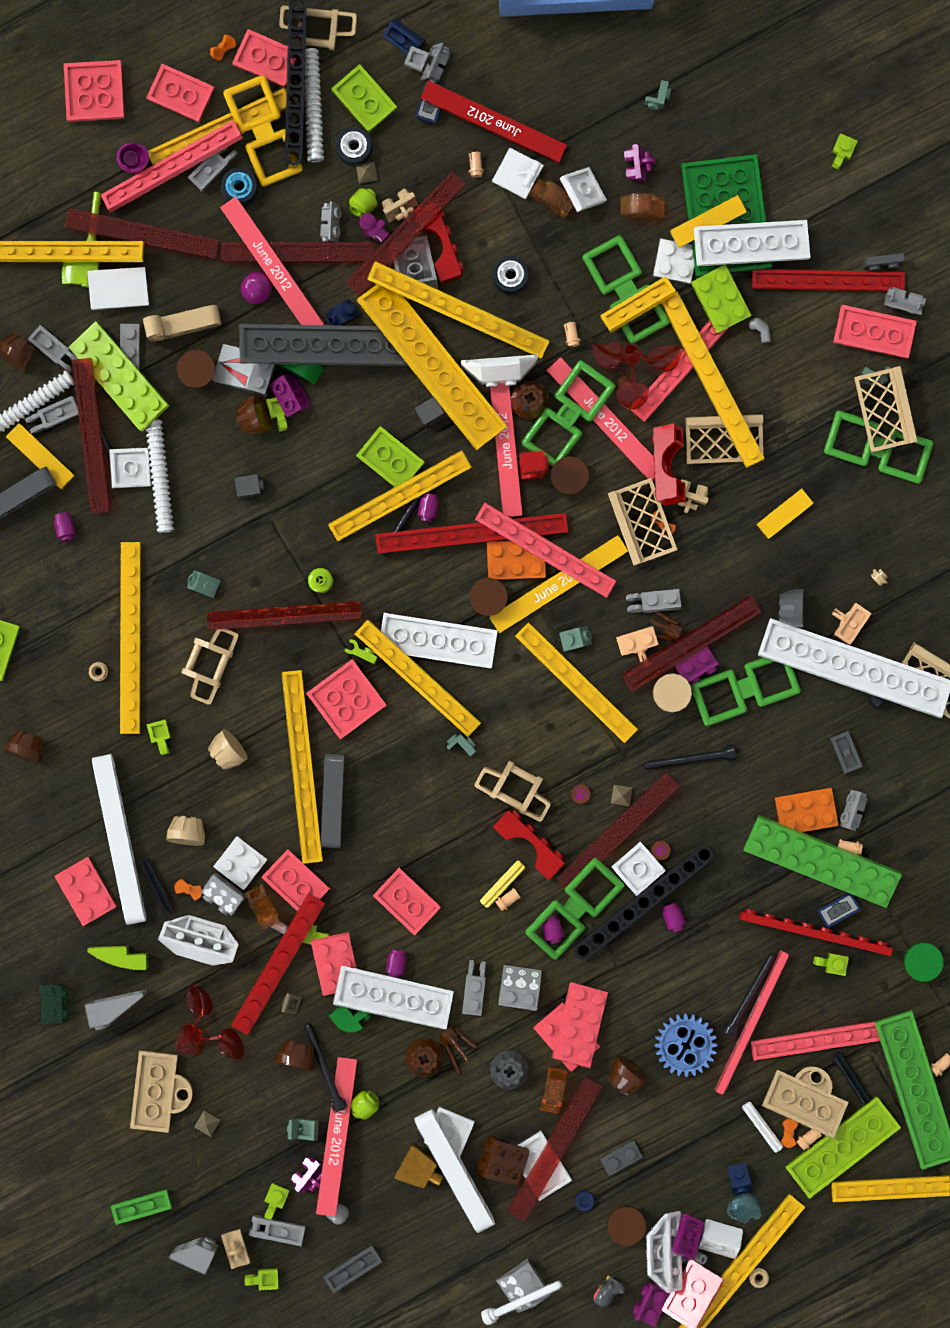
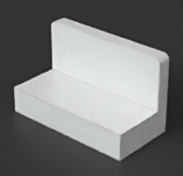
(721, 1239)

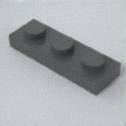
(352, 1268)

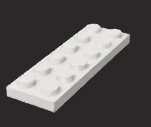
(751, 243)
(441, 640)
(393, 997)

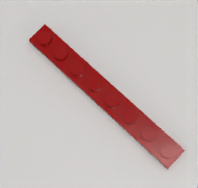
(823, 933)
(278, 963)

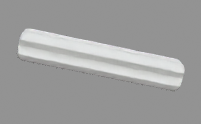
(762, 1127)

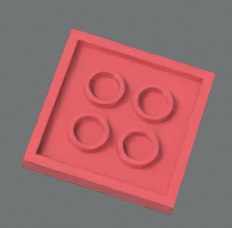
(94, 91)
(346, 699)

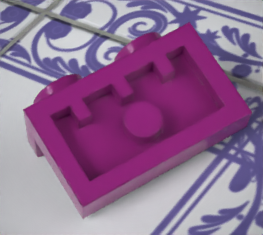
(290, 394)
(696, 665)
(688, 1237)
(651, 1303)

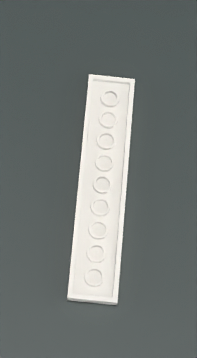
(855, 668)

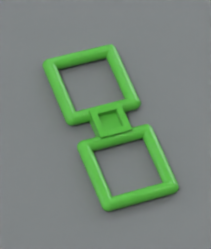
(624, 286)
(570, 411)
(883, 454)
(742, 689)
(574, 908)

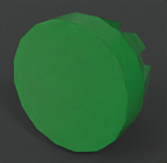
(923, 962)

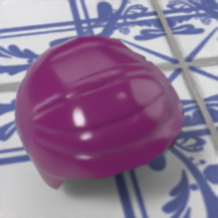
(132, 158)
(256, 287)

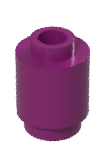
(428, 507)
(64, 526)
(673, 917)
(553, 929)
(396, 963)

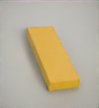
(784, 513)

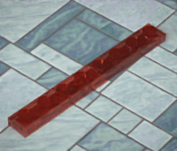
(408, 230)
(134, 231)
(303, 252)
(91, 435)
(284, 615)
(690, 643)
(621, 827)
(554, 1149)

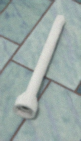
(491, 1314)

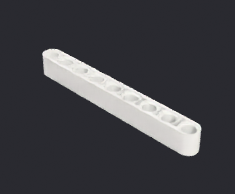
(119, 839)

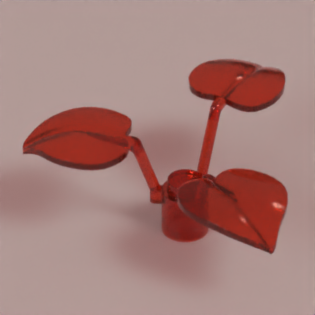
(611, 353)
(190, 1038)

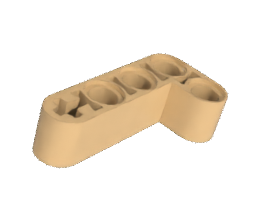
(182, 323)

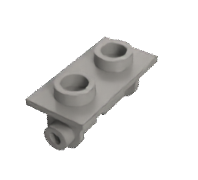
(437, 56)
(331, 231)
(896, 299)
(854, 802)

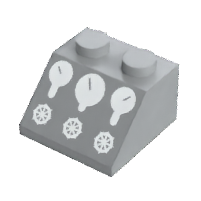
(223, 894)
(520, 987)
(196, 1253)
(521, 1282)

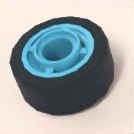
(236, 176)

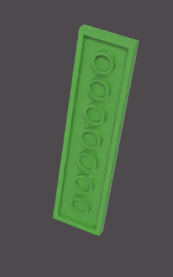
(822, 861)
(915, 1088)

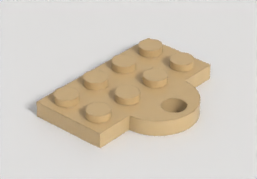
(158, 1091)
(806, 1101)

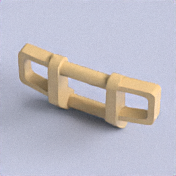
(330, 44)
(221, 666)
(522, 807)

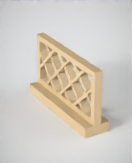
(902, 405)
(715, 422)
(626, 526)
(932, 661)

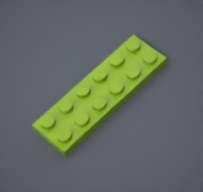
(120, 376)
(852, 1141)

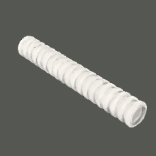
(313, 106)
(35, 400)
(159, 477)

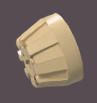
(672, 693)
(227, 750)
(186, 831)

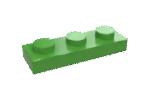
(141, 1206)

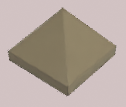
(366, 172)
(621, 795)
(291, 1003)
(207, 1123)

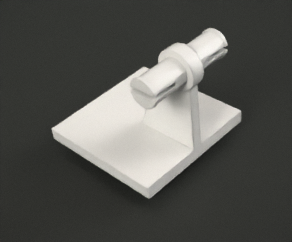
(517, 173)

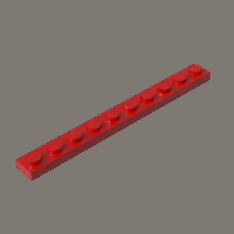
(463, 534)

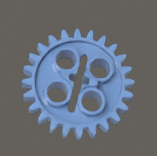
(701, 1053)

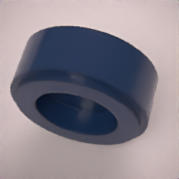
(584, 1200)

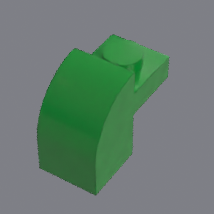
(306, 372)
(347, 1020)

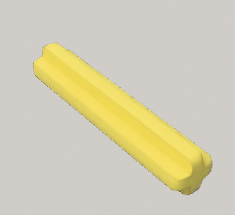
(502, 884)

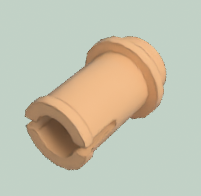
(475, 164)
(571, 334)
(851, 846)
(507, 899)
(940, 1066)
(808, 1139)

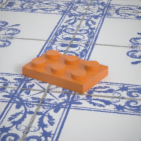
(512, 562)
(807, 810)

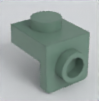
(664, 93)
(883, 378)
(203, 583)
(576, 638)
(466, 744)
(303, 1129)

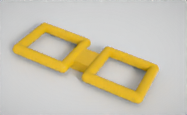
(261, 128)

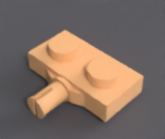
(850, 623)
(637, 642)

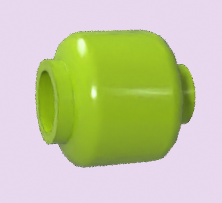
(362, 202)
(327, 580)
(364, 1105)

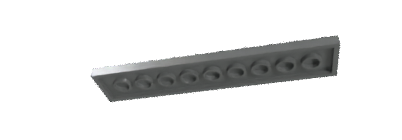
(316, 345)

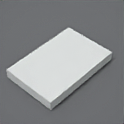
(118, 288)
(559, 1177)

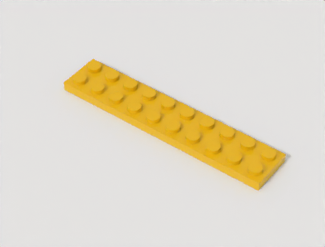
(432, 365)

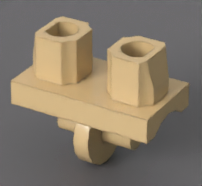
(401, 208)
(699, 497)
(235, 1248)

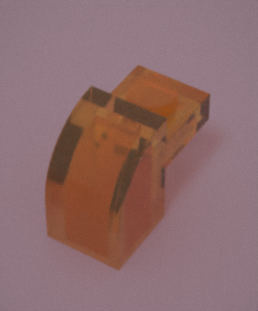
(553, 196)
(642, 205)
(262, 906)
(553, 1090)

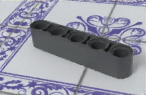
(25, 491)
(332, 800)

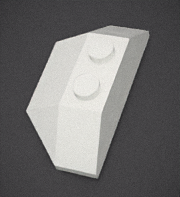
(500, 370)
(199, 940)
(663, 1264)

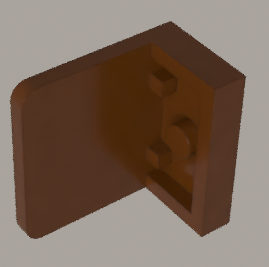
(502, 1161)

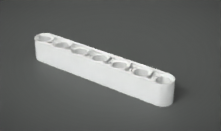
(454, 1171)

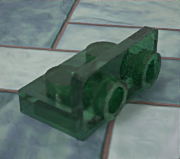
(53, 1004)

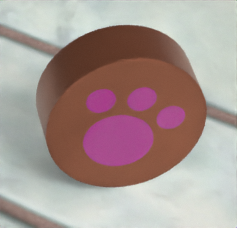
(580, 794)
(660, 850)

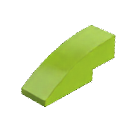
(120, 957)

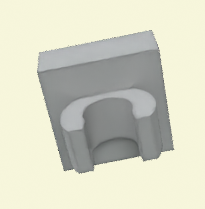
(416, 59)

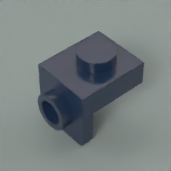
(342, 313)
(739, 1178)

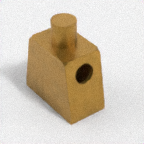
(418, 1168)

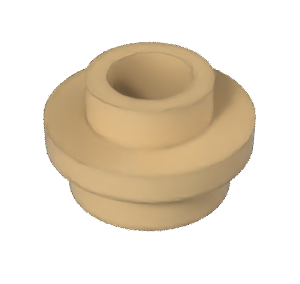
(879, 576)
(92, 671)
(763, 1282)

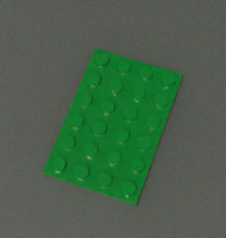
(715, 182)

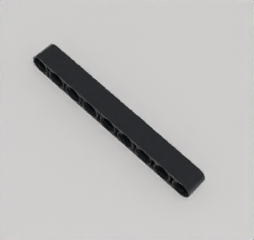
(292, 90)
(639, 911)

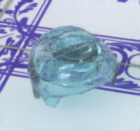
(743, 1208)

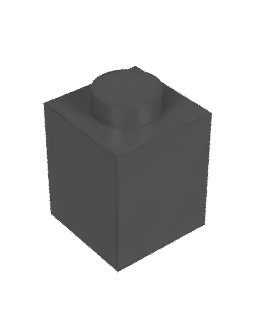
(429, 411)
(249, 486)

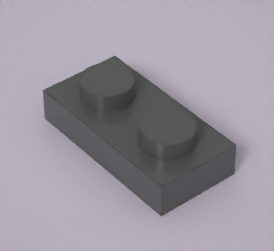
(875, 263)
(846, 752)
(621, 1157)

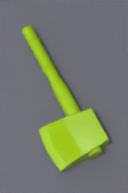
(76, 272)

